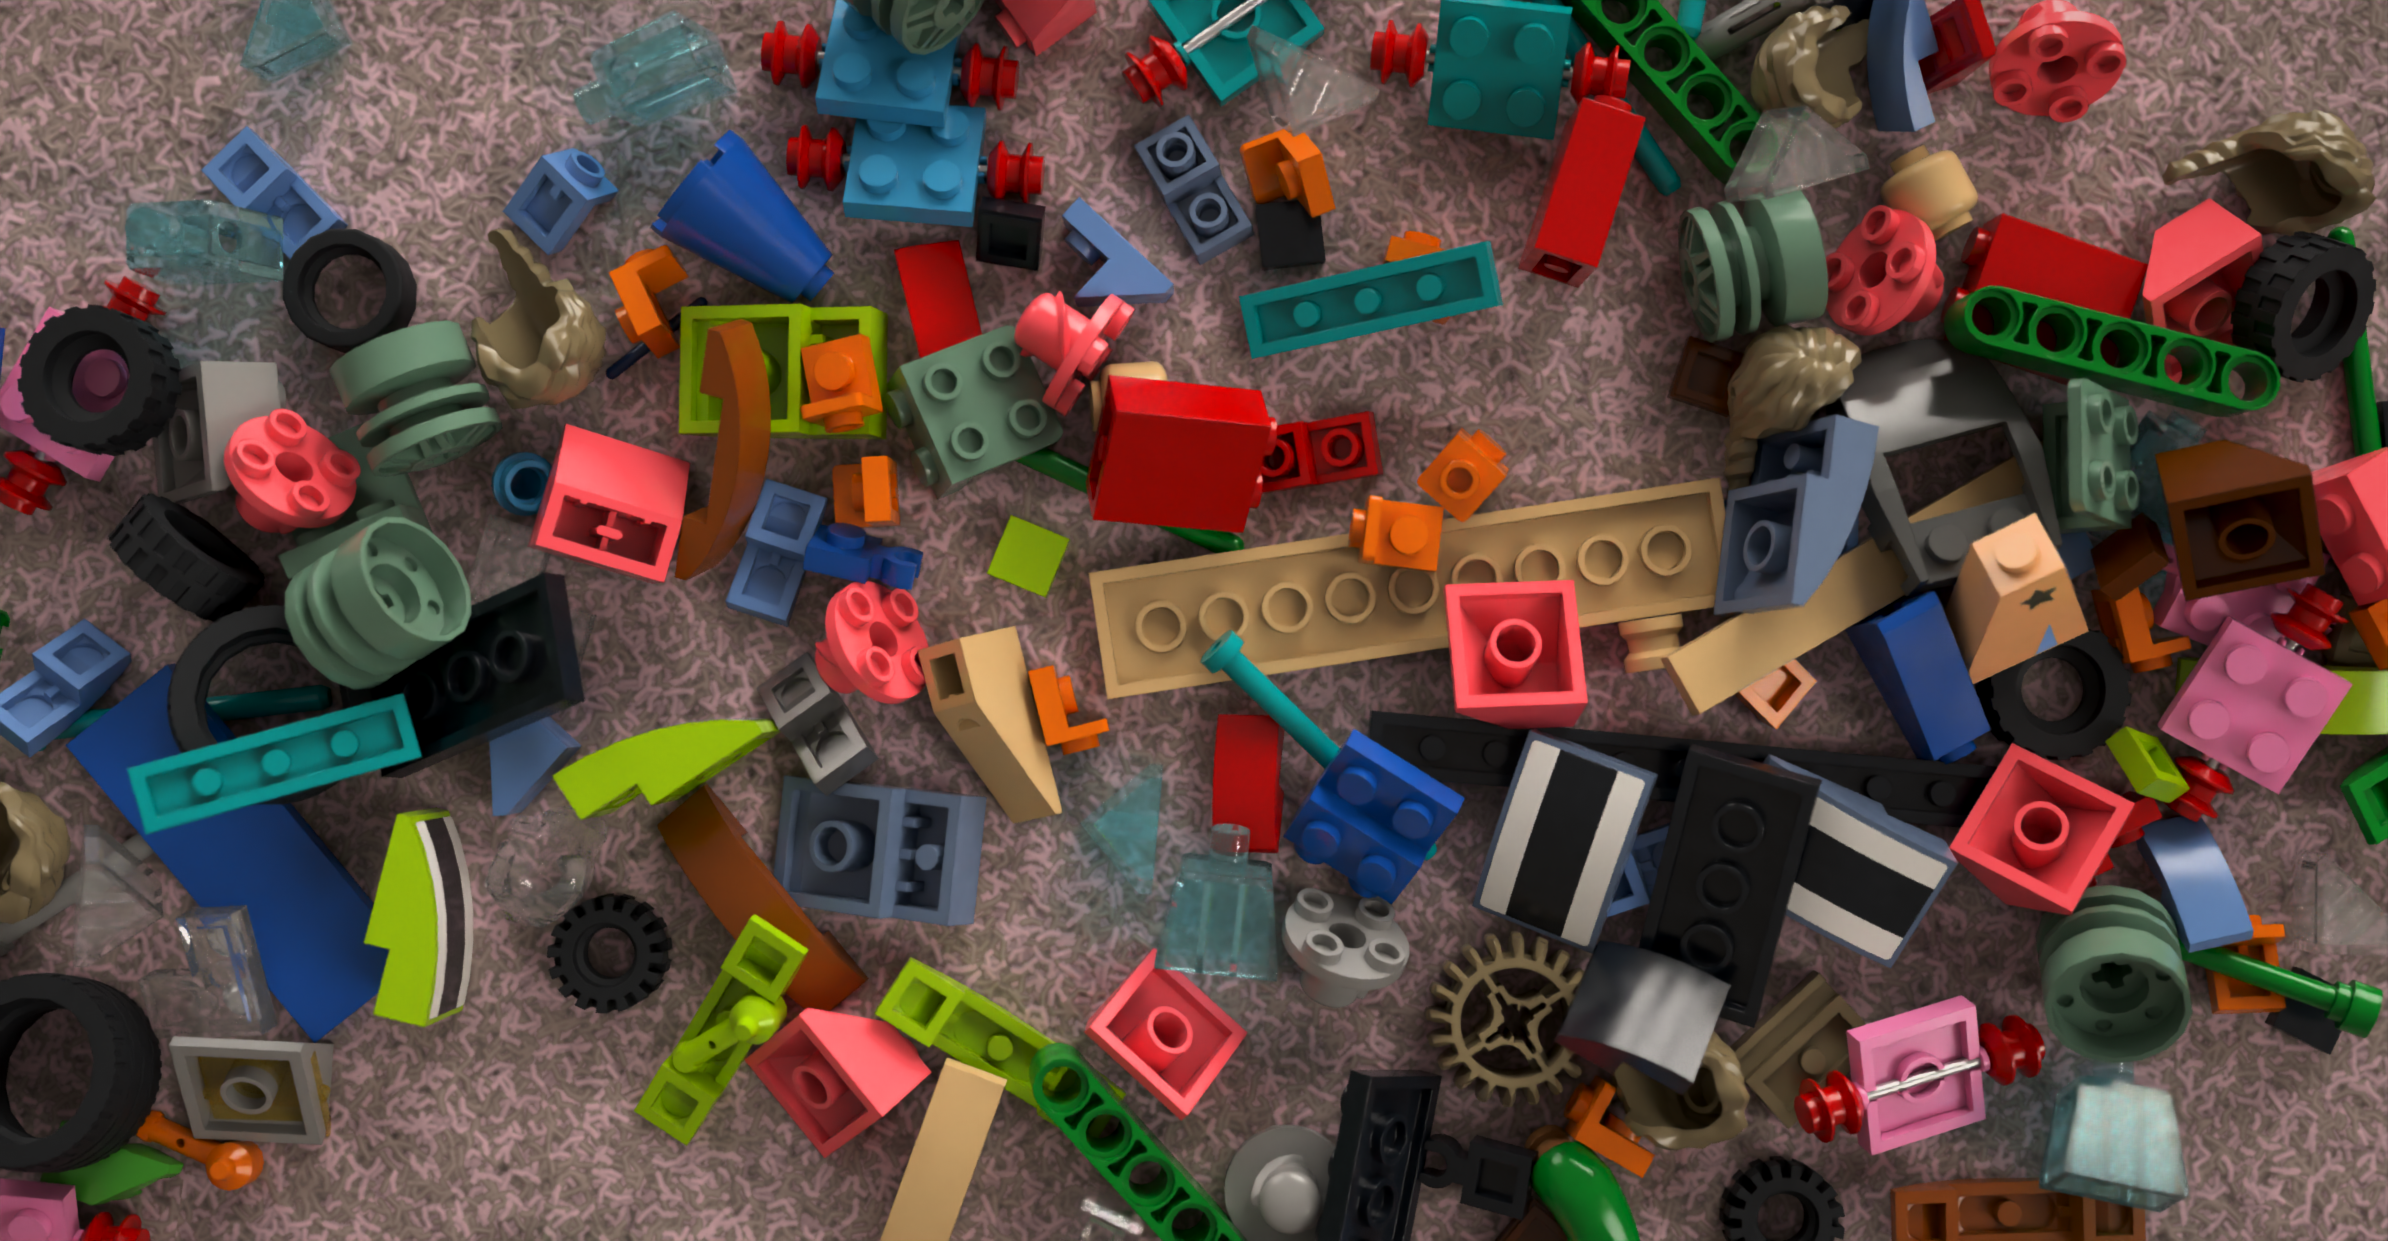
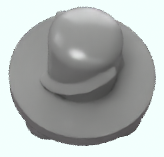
(1343, 945)
(1278, 1184)

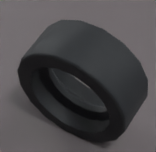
(305, 270)

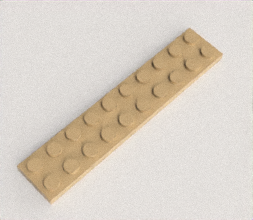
(1321, 608)

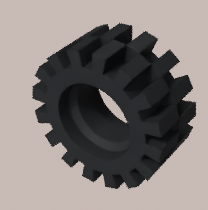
(572, 958)
(1775, 1178)

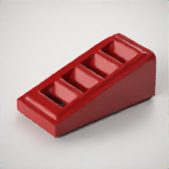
(1962, 43)

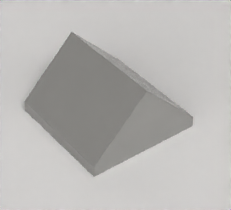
(201, 1119)

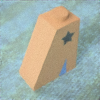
(2012, 600)

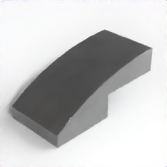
(817, 724)

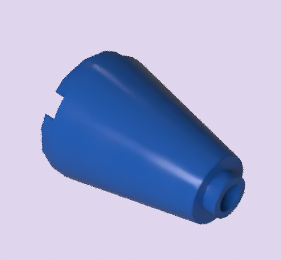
(745, 224)

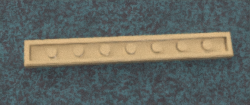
(1855, 587)

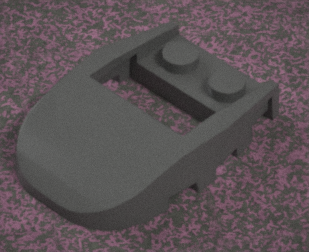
(1922, 397)

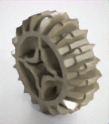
(1486, 1035)

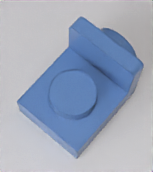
(559, 197)

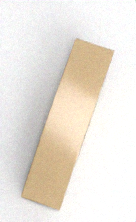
(945, 1154)

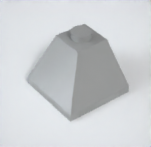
(211, 407)

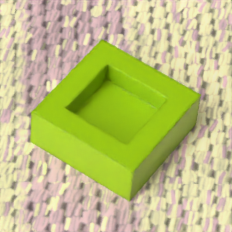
(1028, 556)
(2147, 765)

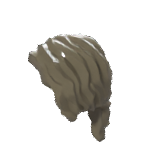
(1811, 64)
(2290, 171)
(546, 339)
(1781, 389)
(31, 854)
(1702, 1116)

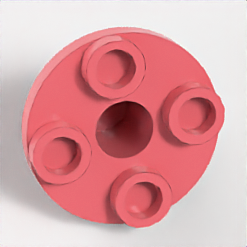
(2056, 62)
(1884, 273)
(1069, 342)
(288, 474)
(872, 643)

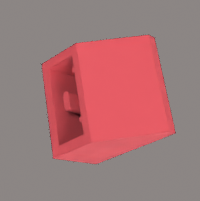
(612, 505)

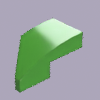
(118, 1175)

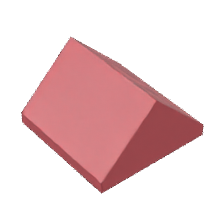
(2039, 833)
(1165, 1034)

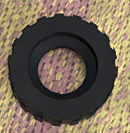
(2336, 313)
(50, 372)
(185, 558)
(2092, 722)

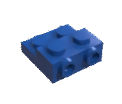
(1372, 818)

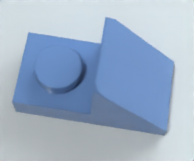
(1125, 268)

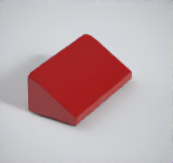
(937, 295)

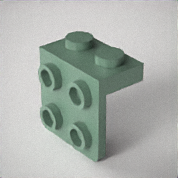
(971, 410)
(2090, 458)

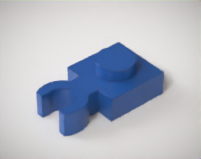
(850, 554)

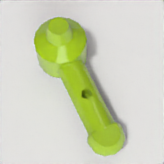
(750, 1021)

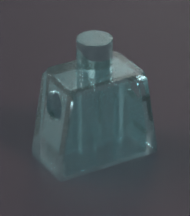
(665, 73)
(182, 245)
(1221, 912)
(2115, 1141)

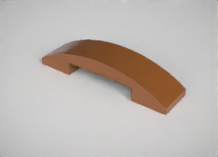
(738, 375)
(738, 885)
(2007, 1212)

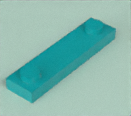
(1371, 299)
(274, 763)

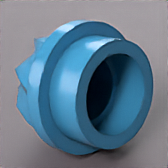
(520, 482)

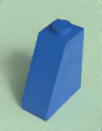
(1922, 676)

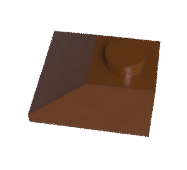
(2239, 518)

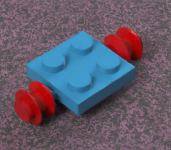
(877, 78)
(915, 169)

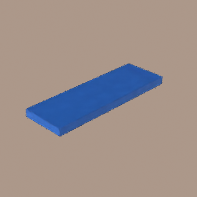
(264, 856)

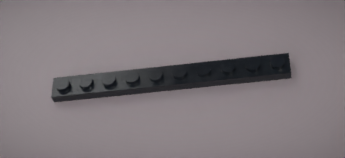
(1489, 755)

